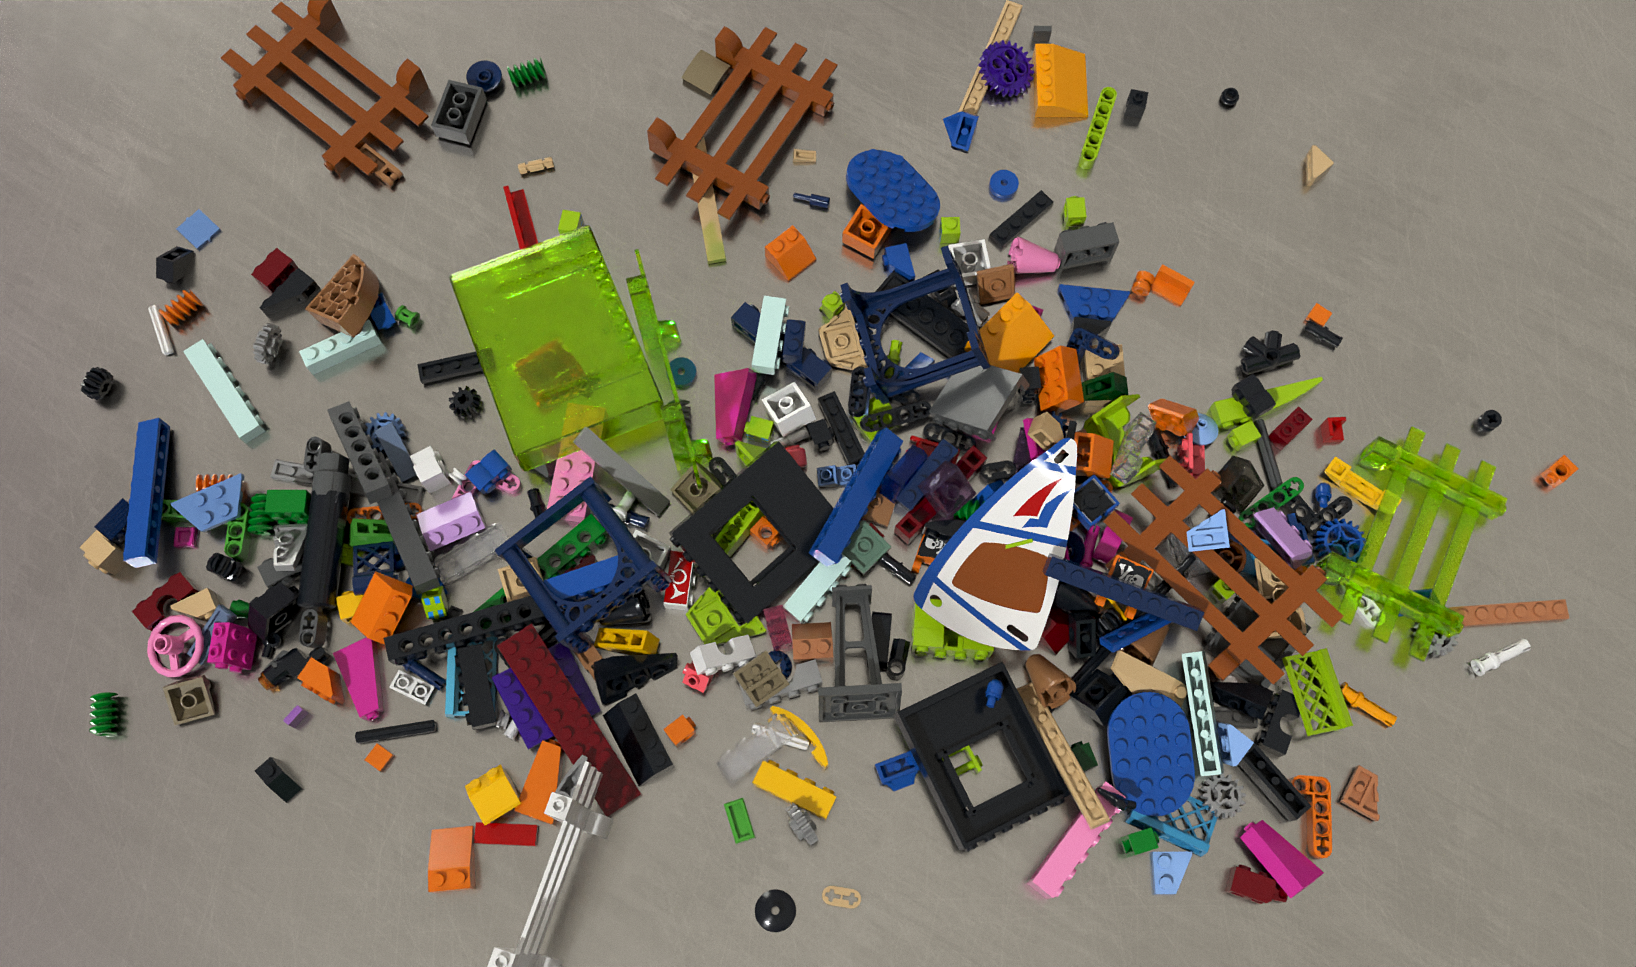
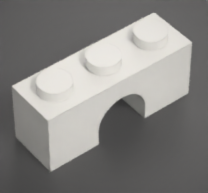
(709, 659)

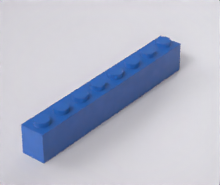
(147, 493)
(856, 497)

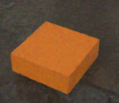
(1319, 315)
(379, 757)

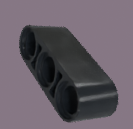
(882, 627)

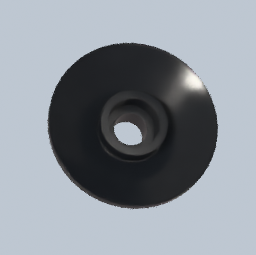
(786, 913)

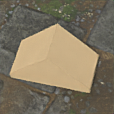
(1317, 165)

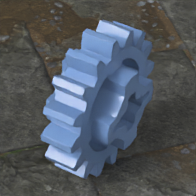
(378, 423)

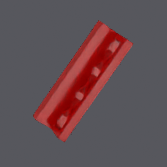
(521, 217)

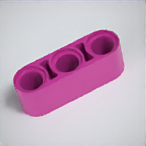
(1109, 542)

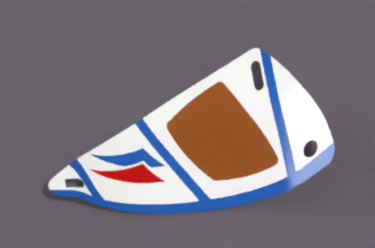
(997, 587)

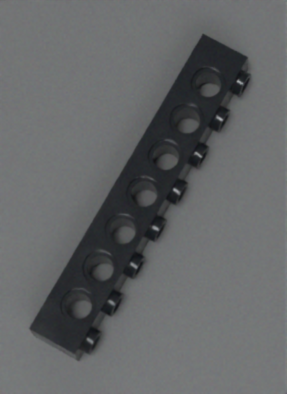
(396, 643)

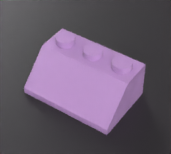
(450, 521)
(1283, 537)

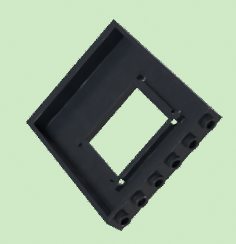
(788, 503)
(959, 718)

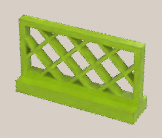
(1328, 688)

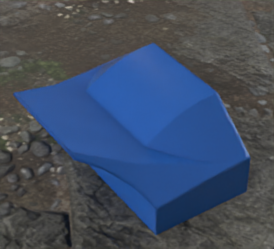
(898, 771)

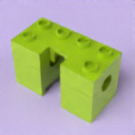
(931, 638)

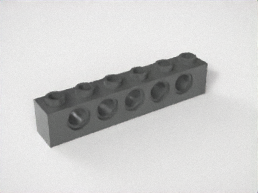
(359, 451)

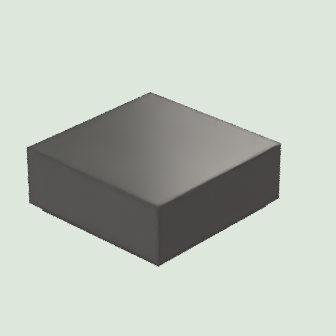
(1041, 33)

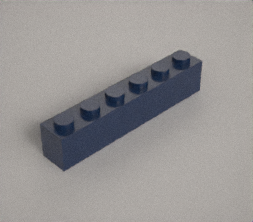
(812, 369)

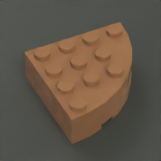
(347, 298)

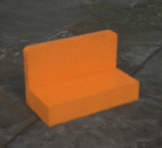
(1171, 285)

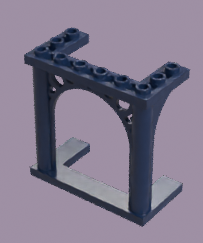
(868, 303)
(648, 572)

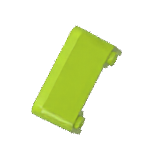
(1110, 424)

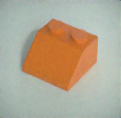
(790, 253)

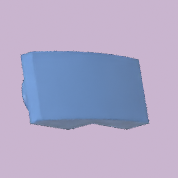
(835, 476)

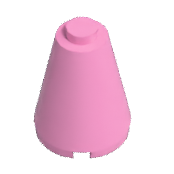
(1032, 258)

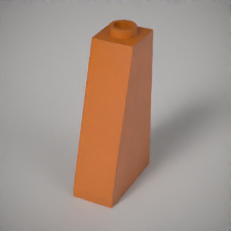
(542, 781)

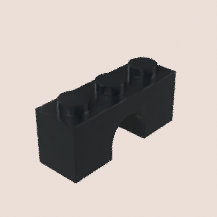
(1272, 737)

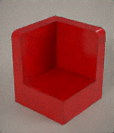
(1332, 429)

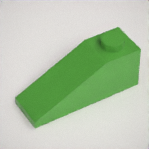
(368, 532)

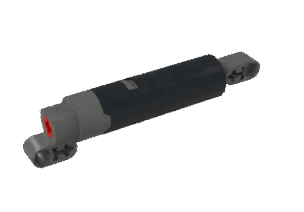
(323, 538)

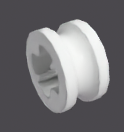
(457, 476)

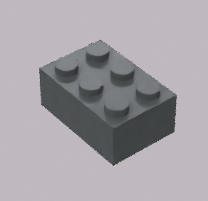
(459, 112)
(1086, 244)

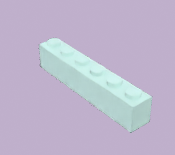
(224, 391)
(1202, 713)

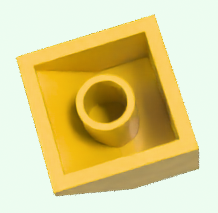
(492, 794)

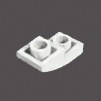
(411, 687)

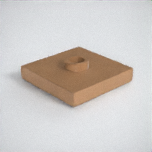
(995, 284)
(879, 510)

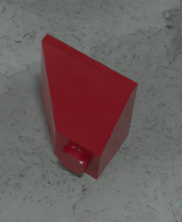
(1056, 630)

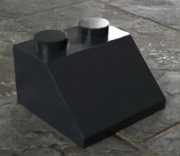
(1099, 696)

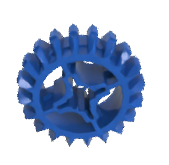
(1339, 530)

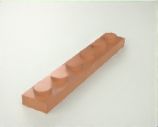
(1513, 613)

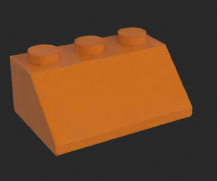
(381, 607)

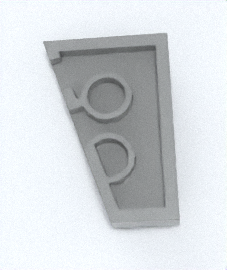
(289, 546)

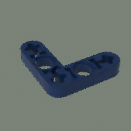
(1086, 344)

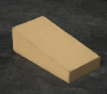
(804, 156)

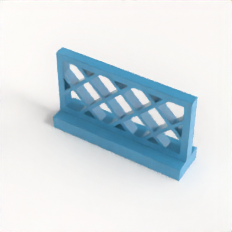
(1174, 835)

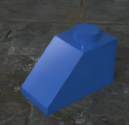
(899, 260)
(382, 313)

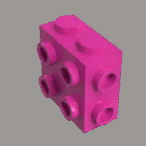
(232, 647)

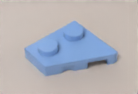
(1209, 534)
(1168, 870)

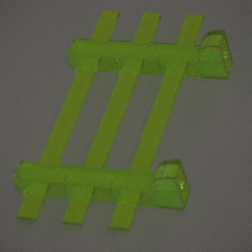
(658, 335)
(1394, 594)

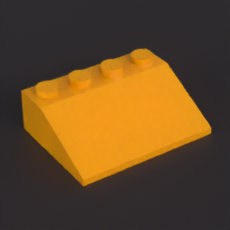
(1059, 82)
(1014, 335)

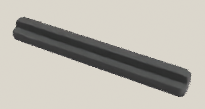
(1268, 455)

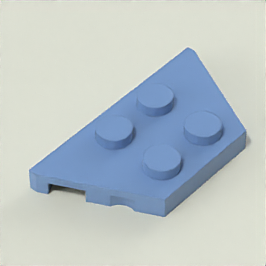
(213, 504)

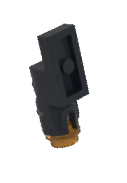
(289, 664)

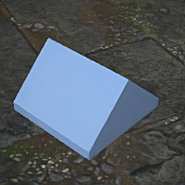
(1232, 743)

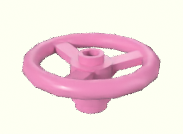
(174, 645)

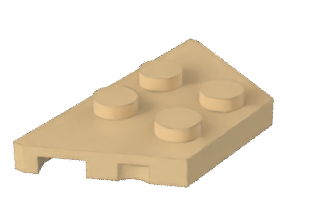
(842, 342)

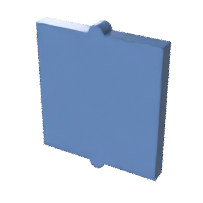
(198, 229)

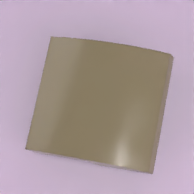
(706, 72)
(760, 678)

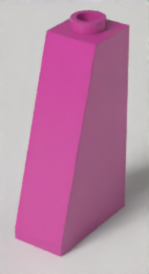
(732, 403)
(362, 676)
(1280, 858)

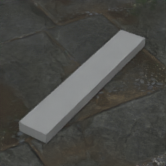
(621, 471)

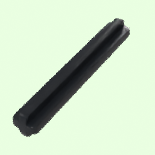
(395, 731)

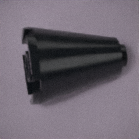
(1074, 599)
(631, 612)

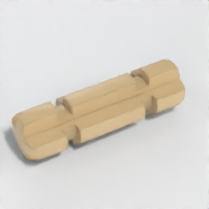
(535, 165)

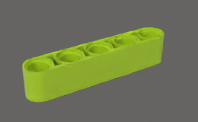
(1096, 135)

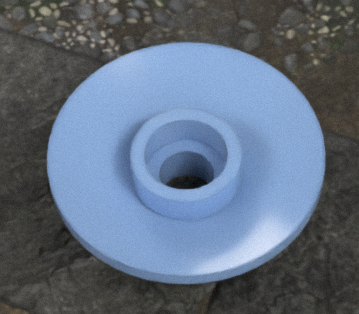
(1206, 432)

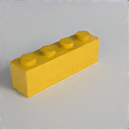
(794, 790)

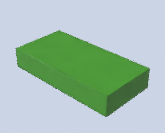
(739, 820)

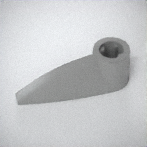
(570, 780)

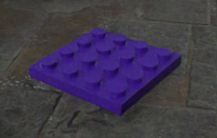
(522, 709)

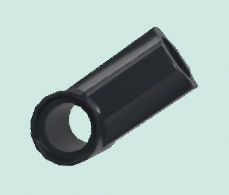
(898, 657)

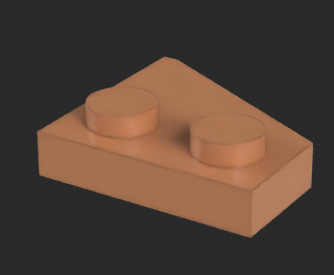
(1362, 793)

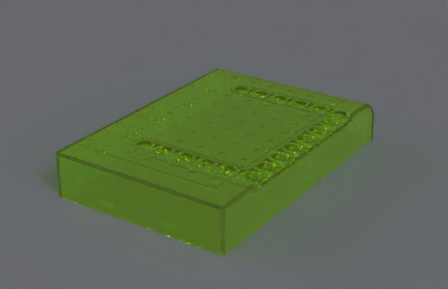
(556, 347)

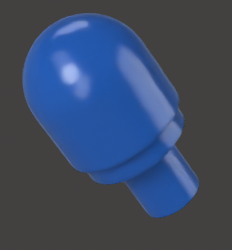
(1323, 494)
(993, 692)

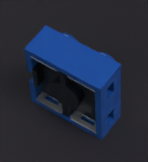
(1092, 502)

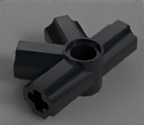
(1270, 348)

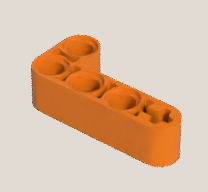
(1313, 816)

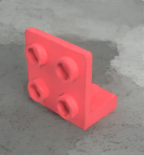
(1191, 456)

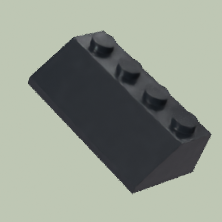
(638, 740)

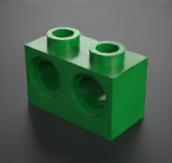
(1140, 842)

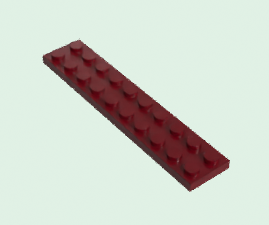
(567, 716)

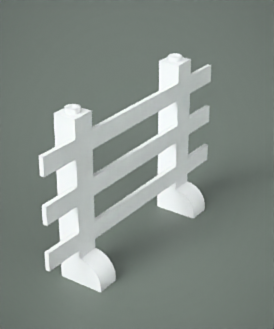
(577, 816)

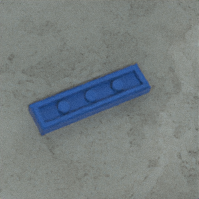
(1132, 632)

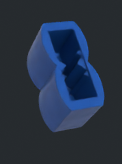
(489, 472)

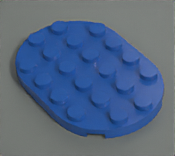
(892, 190)
(1151, 753)

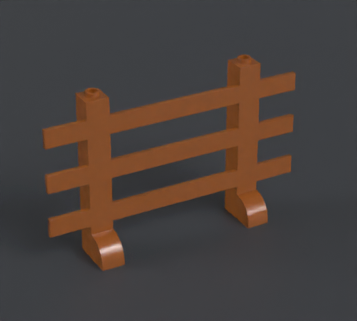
(287, 54)
(775, 80)
(1271, 616)

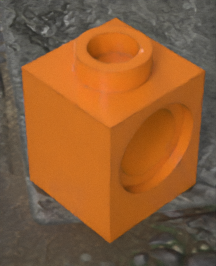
(1563, 466)
(761, 526)
(680, 730)

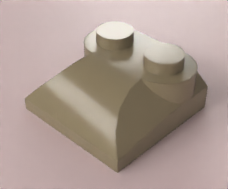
(687, 489)
(189, 699)

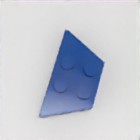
(1093, 302)

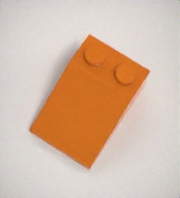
(451, 860)

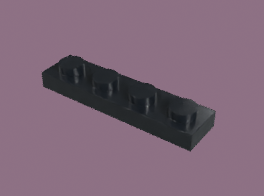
(1021, 219)
(449, 367)
(841, 427)

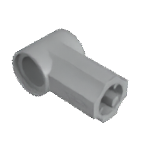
(980, 313)

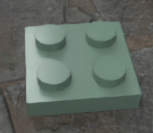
(865, 548)

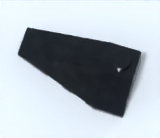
(622, 673)

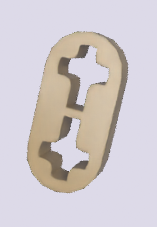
(843, 892)

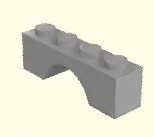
(805, 678)

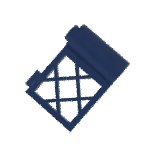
(361, 580)

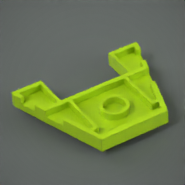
(715, 623)

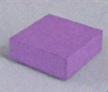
(295, 716)

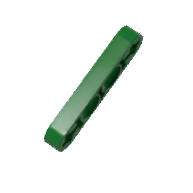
(1269, 501)

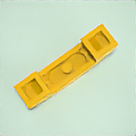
(1354, 484)
(819, 753)

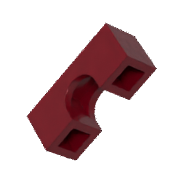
(152, 611)

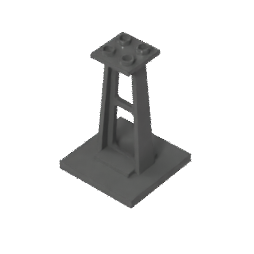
(857, 701)

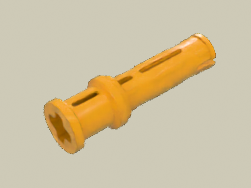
(1358, 700)

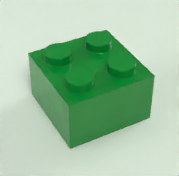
(288, 506)

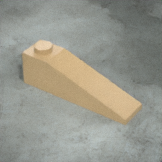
(1271, 589)
(1144, 678)

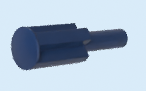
(814, 199)

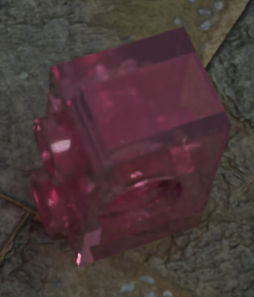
(777, 628)

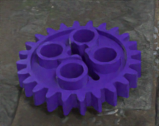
(1006, 68)

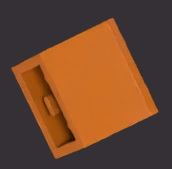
(1173, 417)
(1093, 455)
(322, 680)

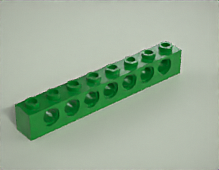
(558, 551)

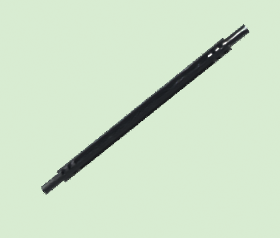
(1102, 653)

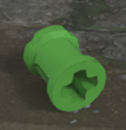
(413, 317)

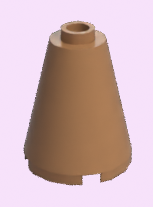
(1147, 647)
(1049, 681)

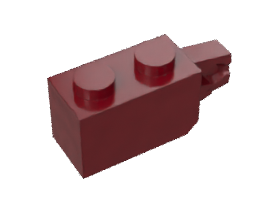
(1254, 886)

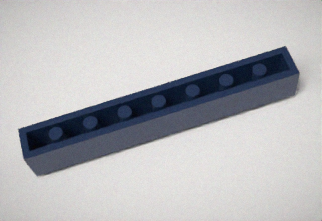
(1123, 591)

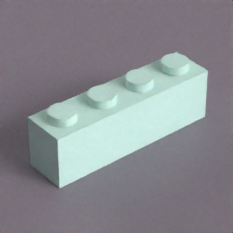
(769, 334)
(339, 348)
(815, 588)

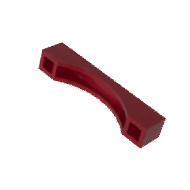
(923, 513)

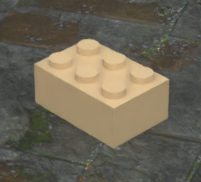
(1096, 366)

